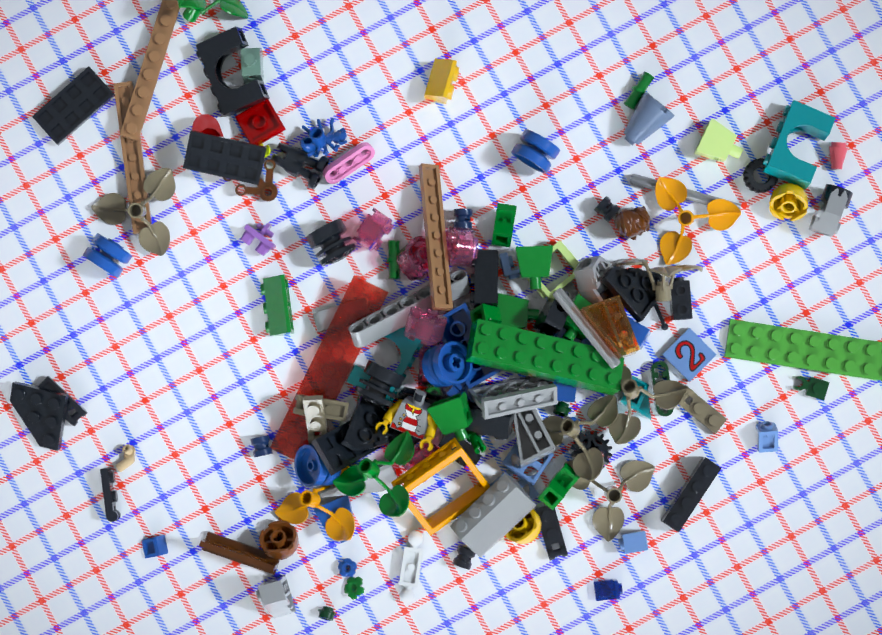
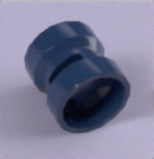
(462, 218)
(261, 446)

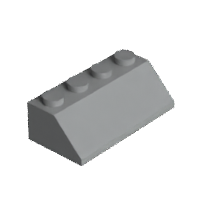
(493, 515)

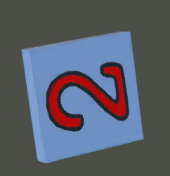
(689, 354)

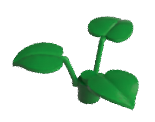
(197, 7)
(353, 479)

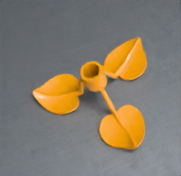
(672, 192)
(294, 510)

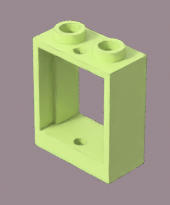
(572, 262)

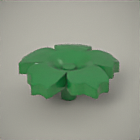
(354, 587)

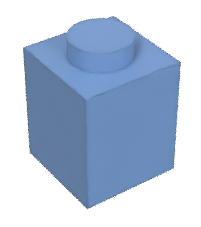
(633, 542)

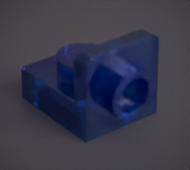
(607, 589)

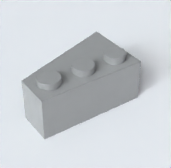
(531, 437)
(276, 597)

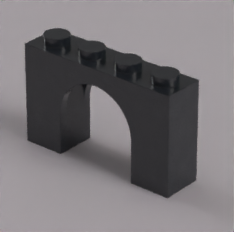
(213, 54)

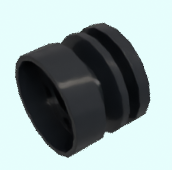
(331, 242)
(379, 383)

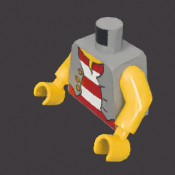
(413, 417)

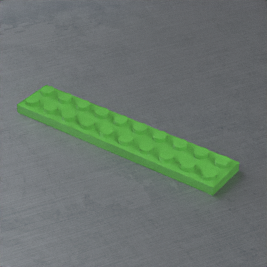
(804, 349)

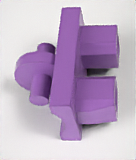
(265, 244)

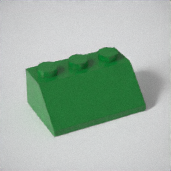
(277, 306)

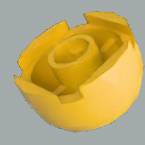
(788, 202)
(526, 530)

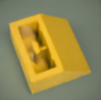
(441, 79)

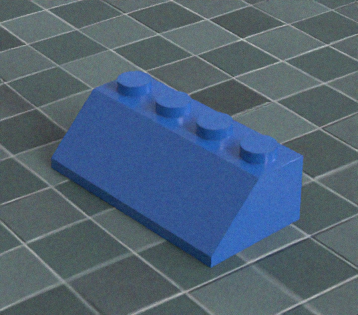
(458, 330)

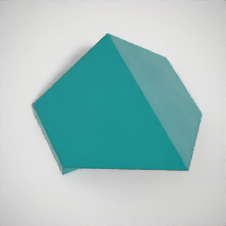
(641, 403)

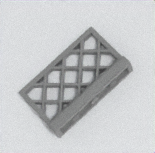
(513, 398)

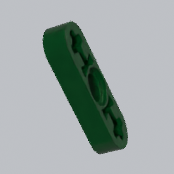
(665, 373)

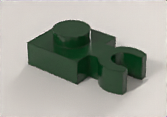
(814, 387)

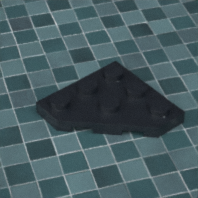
(633, 288)
(41, 412)
(362, 431)

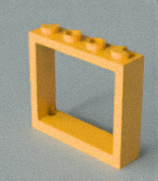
(429, 467)

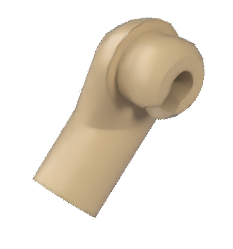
(128, 458)

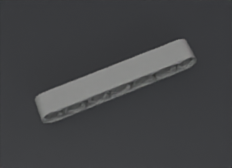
(395, 315)

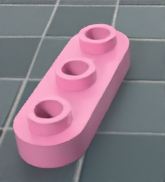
(356, 160)

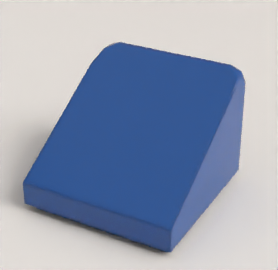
(154, 546)

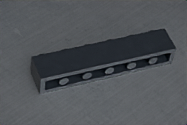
(499, 427)

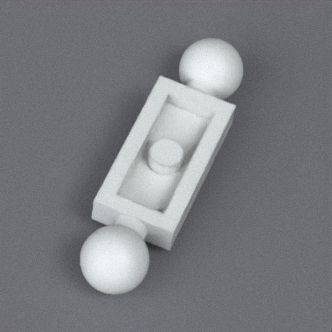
(411, 567)

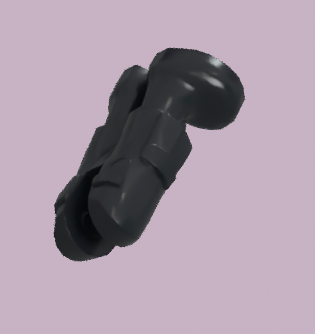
(296, 159)

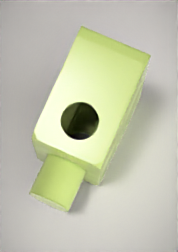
(717, 142)

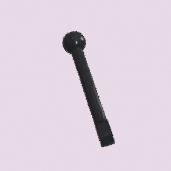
(664, 326)

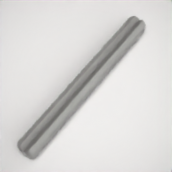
(587, 329)

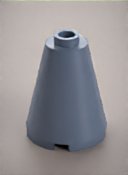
(646, 119)

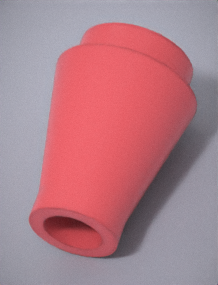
(837, 154)

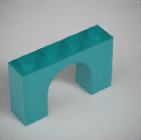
(781, 161)
(407, 350)

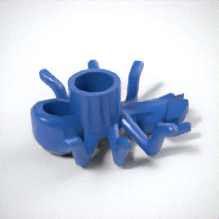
(318, 139)

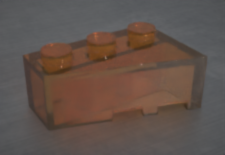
(613, 326)

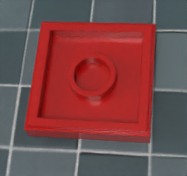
(260, 123)

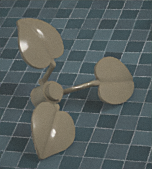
(112, 210)
(663, 287)
(667, 395)
(591, 462)
(609, 520)

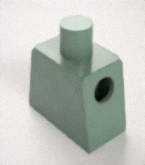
(252, 64)

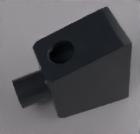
(551, 317)

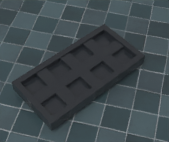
(73, 105)
(224, 157)
(334, 454)

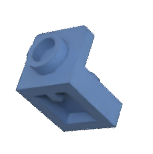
(506, 264)
(767, 437)

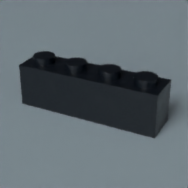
(690, 494)

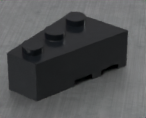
(485, 278)

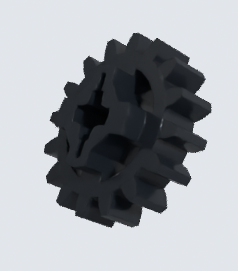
(592, 441)

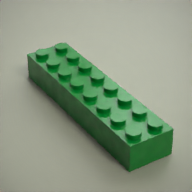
(541, 357)

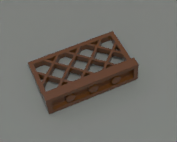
(238, 552)

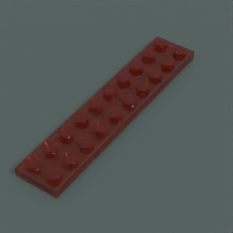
(331, 362)

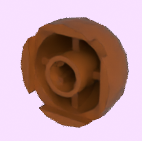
(279, 540)

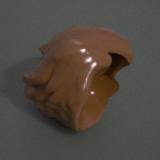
(632, 222)

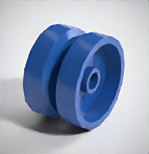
(535, 151)
(107, 255)
(446, 364)
(311, 469)

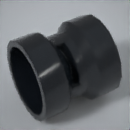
(607, 209)
(464, 557)

